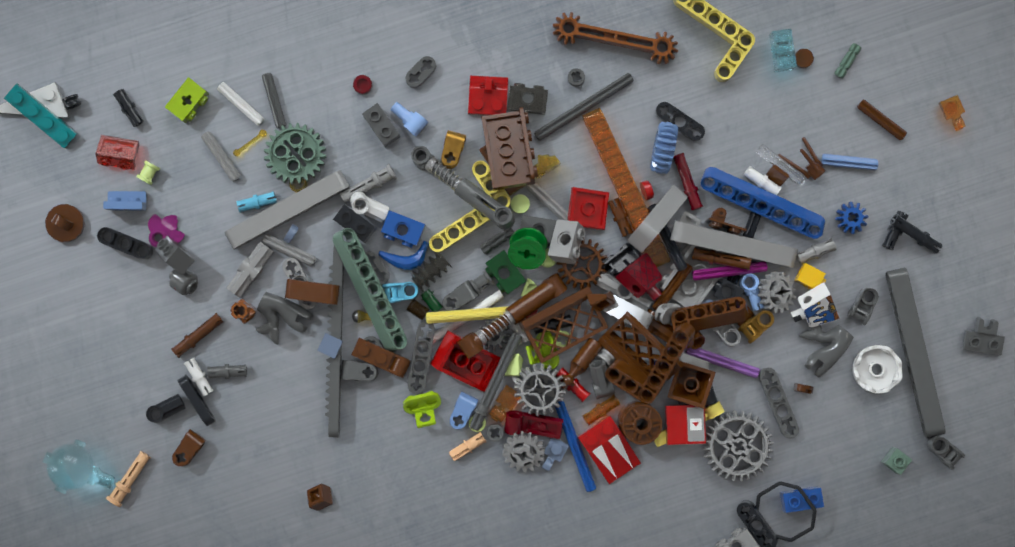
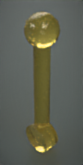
(262, 133)

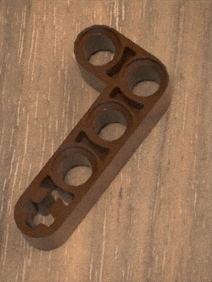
(711, 314)

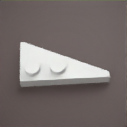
(48, 96)

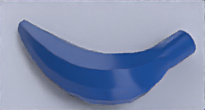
(406, 262)

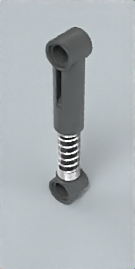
(464, 188)

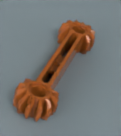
(615, 38)

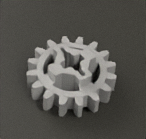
(781, 300)
(514, 452)

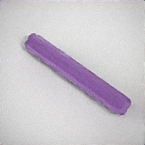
(724, 362)

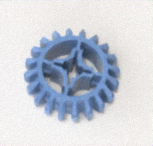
(664, 147)

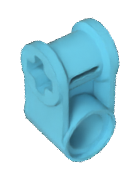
(398, 291)

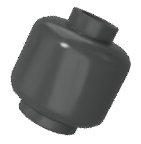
(184, 283)

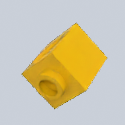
(810, 276)

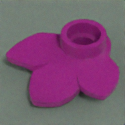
(164, 227)

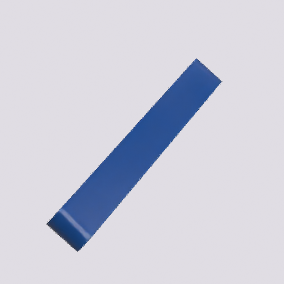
(756, 196)

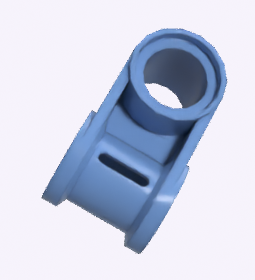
(464, 407)

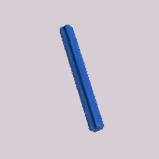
(575, 447)

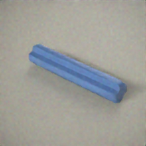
(849, 162)

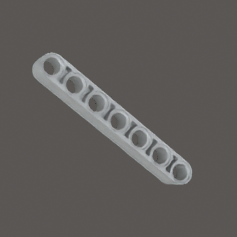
(287, 209)
(733, 244)

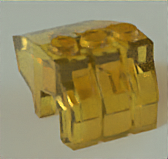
(546, 164)

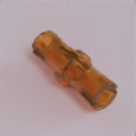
(601, 410)

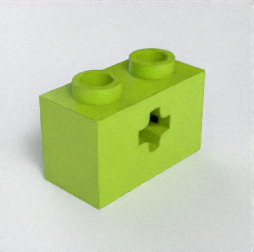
(191, 91)

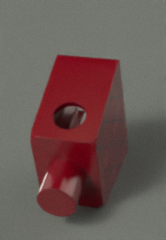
(641, 277)

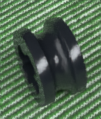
(71, 101)

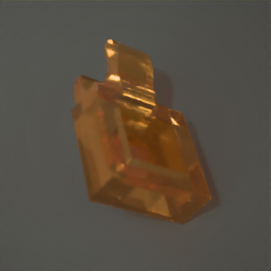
(952, 109)

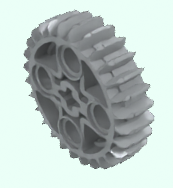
(757, 428)

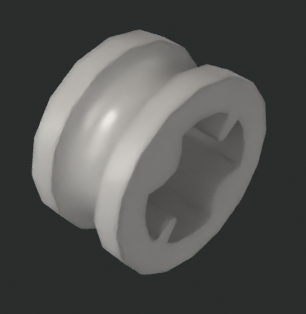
(606, 356)

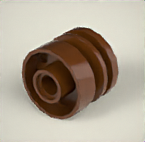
(647, 430)

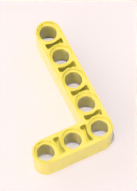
(719, 29)
(475, 214)

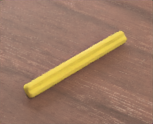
(464, 315)

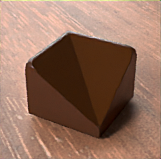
(601, 301)
(319, 497)

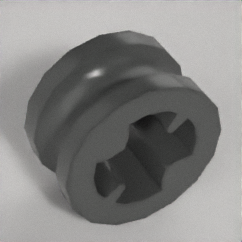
(570, 78)

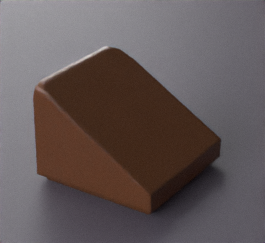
(777, 175)

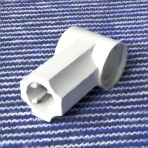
(370, 207)

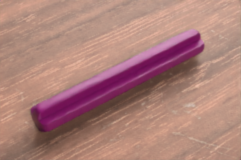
(726, 271)

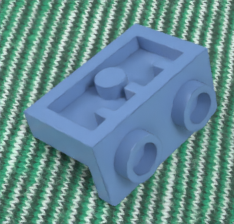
(126, 201)

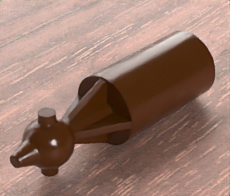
(582, 360)

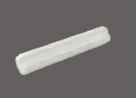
(241, 104)

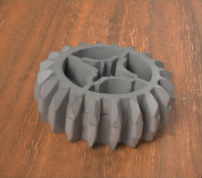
(543, 406)

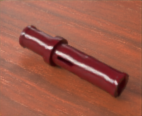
(687, 181)

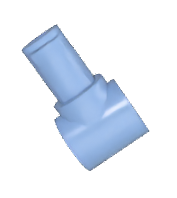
(412, 121)
(752, 292)

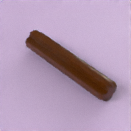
(882, 120)
(672, 287)

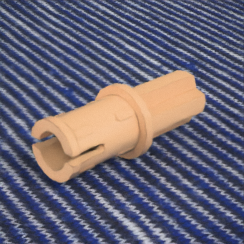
(467, 446)

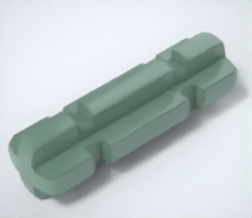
(848, 60)

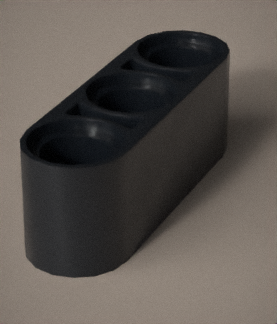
(116, 239)

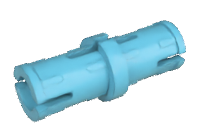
(256, 201)

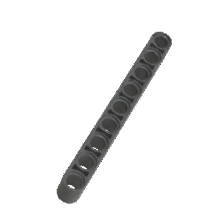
(915, 352)

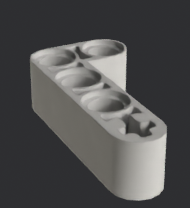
(657, 218)

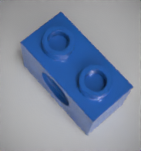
(391, 225)
(794, 501)

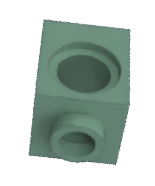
(896, 460)

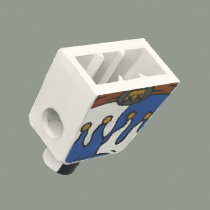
(816, 307)

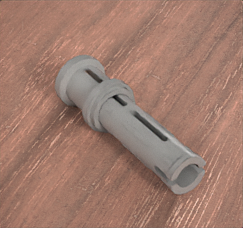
(376, 180)

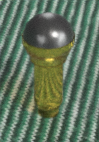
(359, 316)

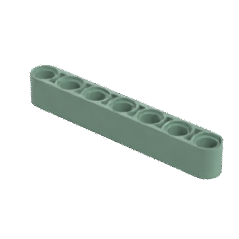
(377, 295)

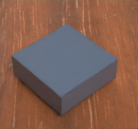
(330, 345)

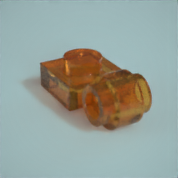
(507, 400)

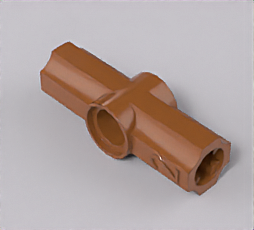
(243, 311)

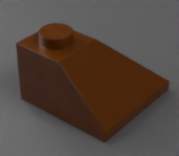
(691, 385)

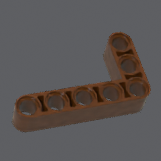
(660, 369)

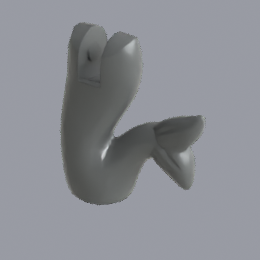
(270, 305)
(829, 355)

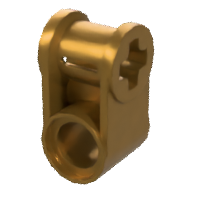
(453, 146)
(756, 326)

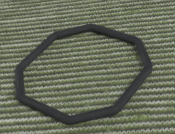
(806, 499)

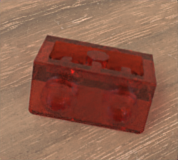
(117, 152)

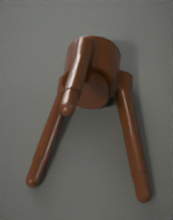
(814, 168)

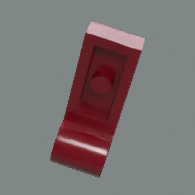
(538, 425)

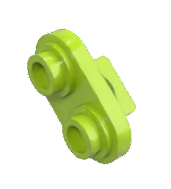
(545, 351)
(421, 405)

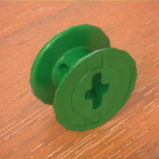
(527, 248)

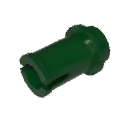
(431, 300)

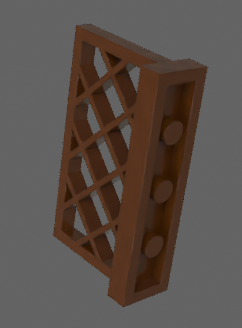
(553, 311)
(620, 350)

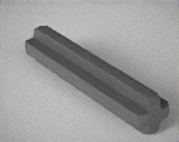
(273, 100)

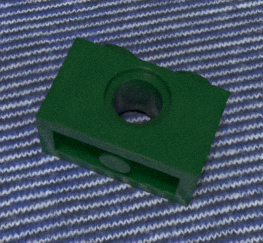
(502, 261)

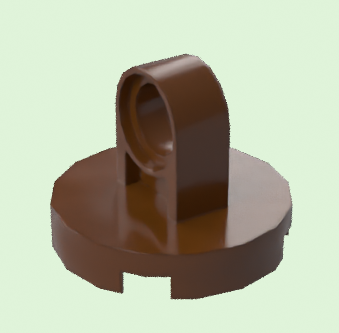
(64, 223)

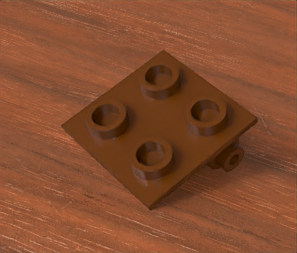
(717, 221)

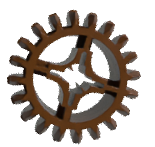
(592, 278)

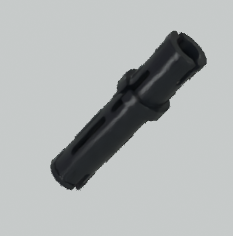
(921, 237)

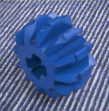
(851, 225)

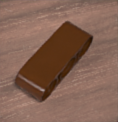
(312, 291)

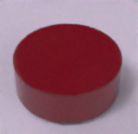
(362, 84)

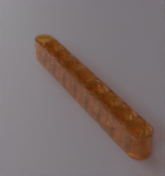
(622, 180)

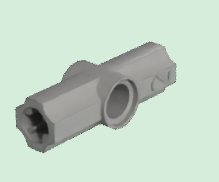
(250, 269)
(611, 284)

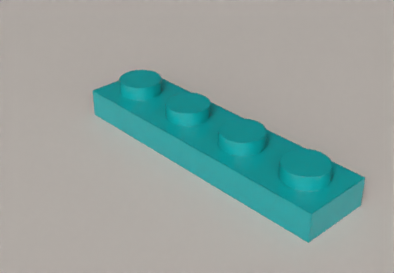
(40, 115)

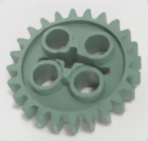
(281, 163)

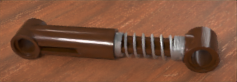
(515, 313)

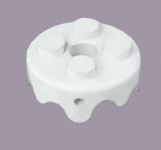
(890, 364)

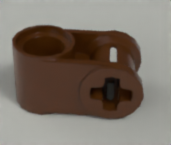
(190, 446)

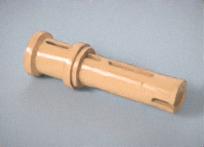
(123, 486)

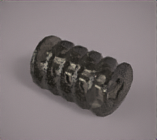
(430, 270)

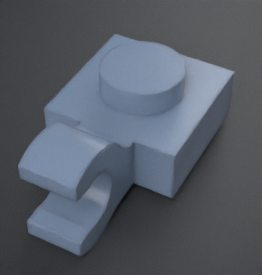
(555, 450)

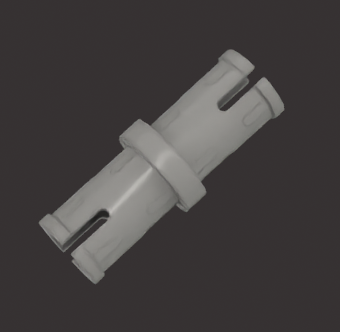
(816, 251)

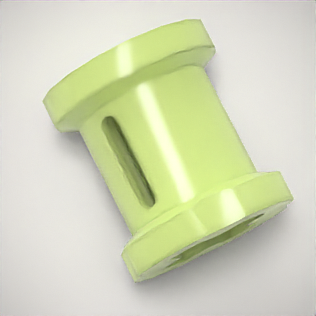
(148, 172)

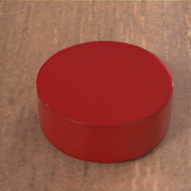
(646, 190)

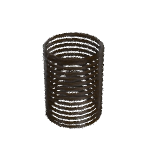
(417, 314)

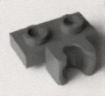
(984, 338)

